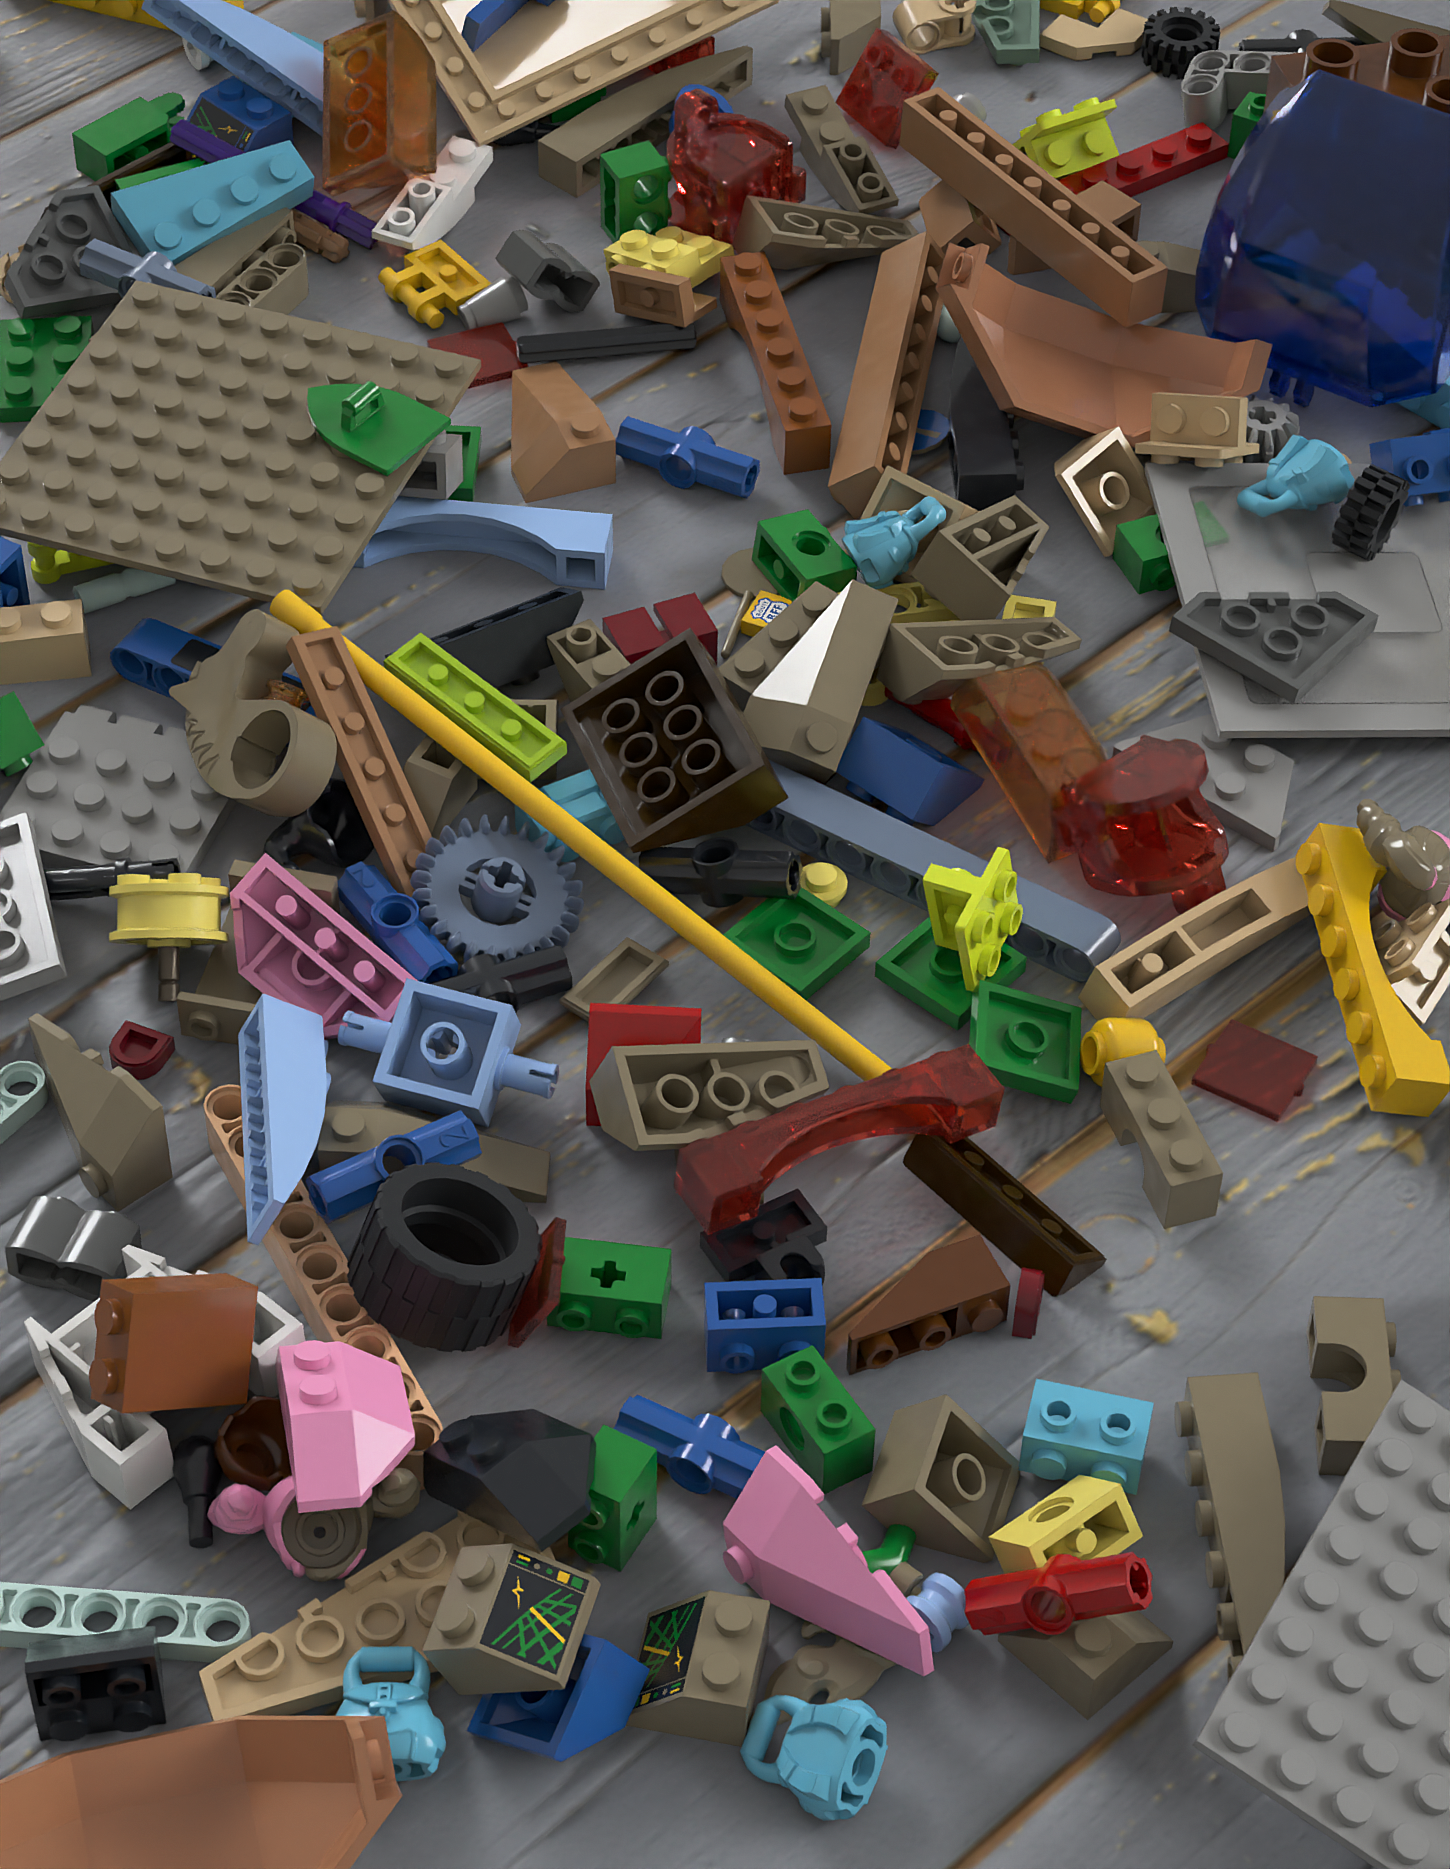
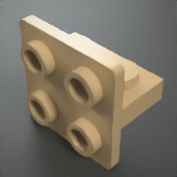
(1197, 430)
(1417, 957)

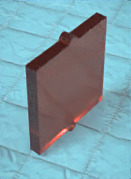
(489, 344)
(1254, 1070)
(544, 1286)

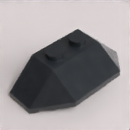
(513, 641)
(514, 1473)

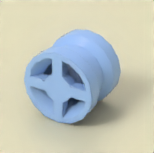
(941, 1608)

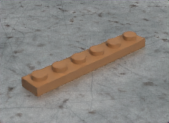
(362, 752)

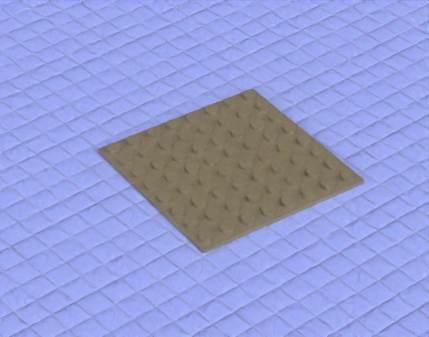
(196, 451)

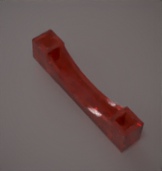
(939, 1096)

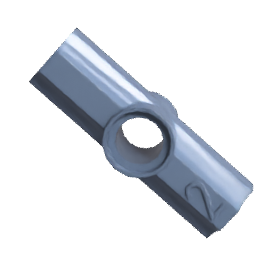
(121, 269)

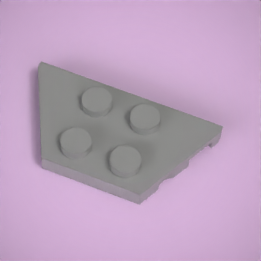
(1244, 781)

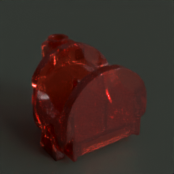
(722, 161)
(1146, 824)

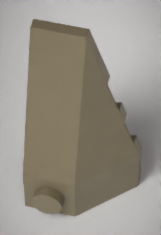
(107, 1117)

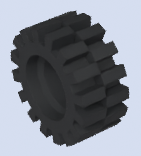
(1176, 38)
(1370, 512)

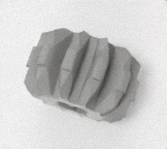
(1270, 427)

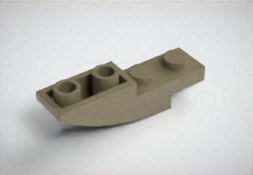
(837, 156)

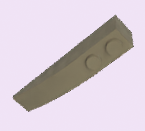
(634, 115)

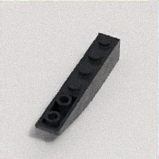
(980, 439)

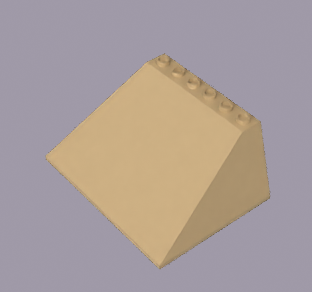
(556, 51)

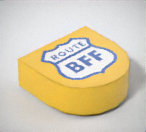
(762, 611)

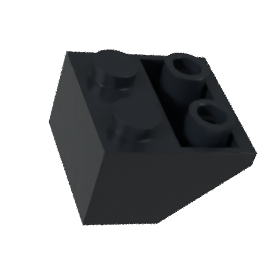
(96, 1683)

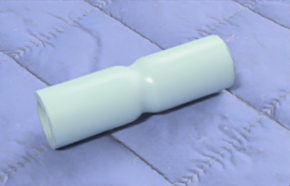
(117, 587)

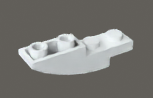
(436, 202)

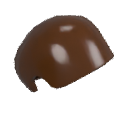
(254, 1445)

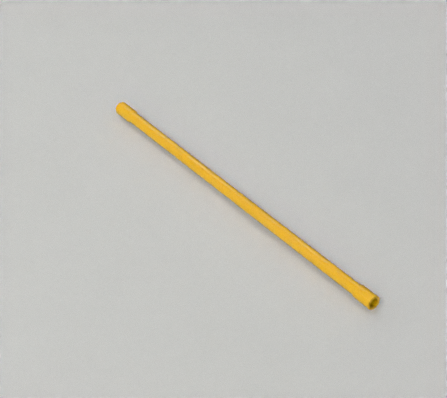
(780, 997)

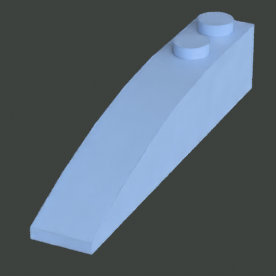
(252, 50)
(281, 1104)

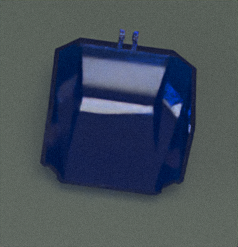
(1336, 244)

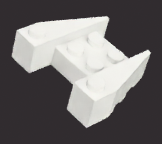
(132, 1450)

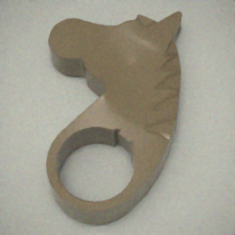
(239, 735)

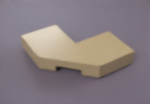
(1078, 41)

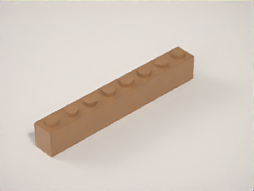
(1033, 207)
(889, 372)

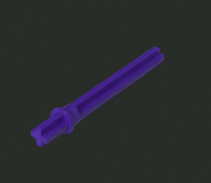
(325, 210)

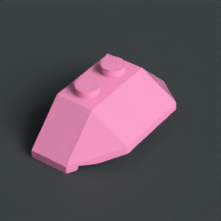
(307, 952)
(341, 1422)

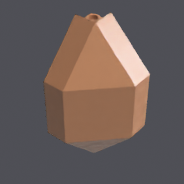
(1078, 364)
(206, 1798)

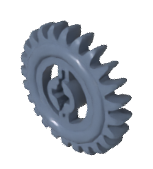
(496, 892)

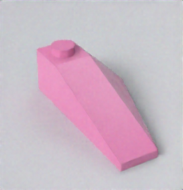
(817, 1571)

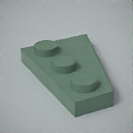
(1010, 29)

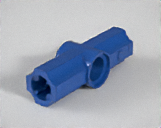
(687, 457)
(394, 923)
(355, 1181)
(695, 1452)

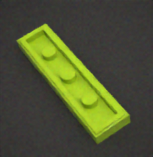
(476, 707)

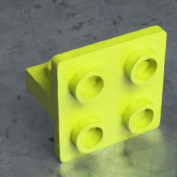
(1070, 140)
(974, 913)

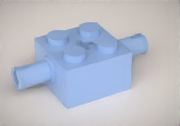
(430, 1024)

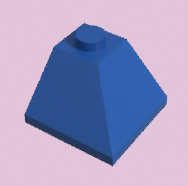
(568, 1720)

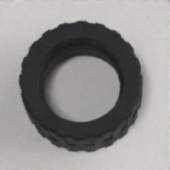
(429, 1296)

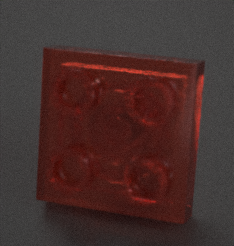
(881, 82)

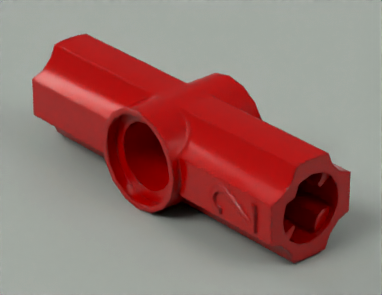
(1058, 1594)

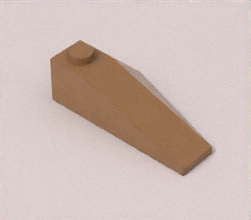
(557, 435)

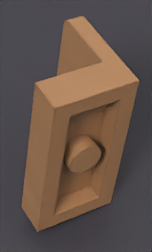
(952, 218)
(657, 296)

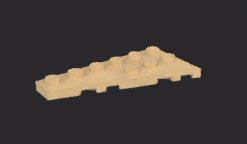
(379, 1607)

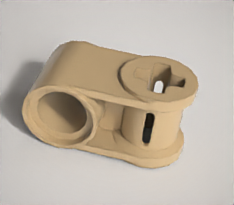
(934, 24)

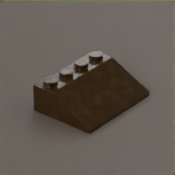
(673, 748)

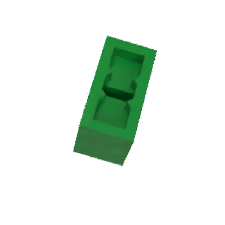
(634, 190)

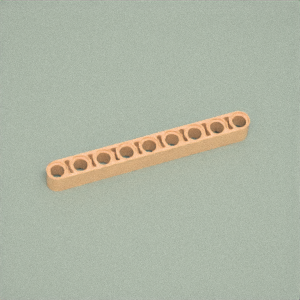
(316, 1269)

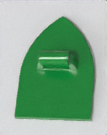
(373, 423)

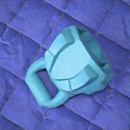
(1299, 478)
(890, 541)
(412, 1729)
(826, 1755)

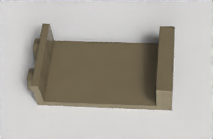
(223, 995)

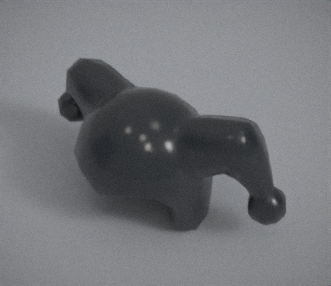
(326, 830)

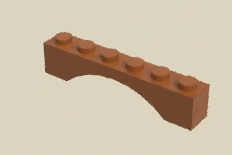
(791, 398)

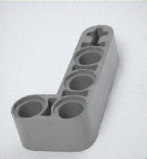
(1221, 81)

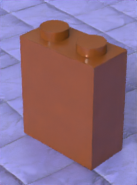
(173, 1342)

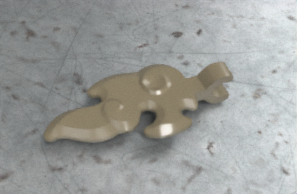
(839, 1669)

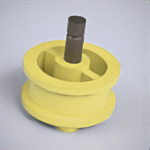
(168, 917)

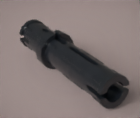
(95, 880)

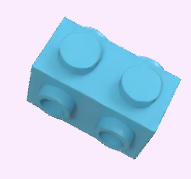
(1085, 1434)

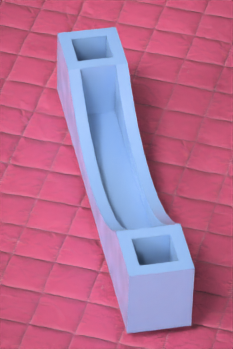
(557, 543)

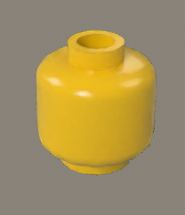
(1114, 1040)

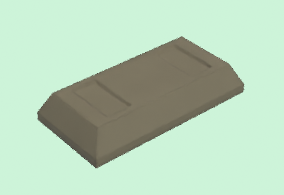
(615, 978)

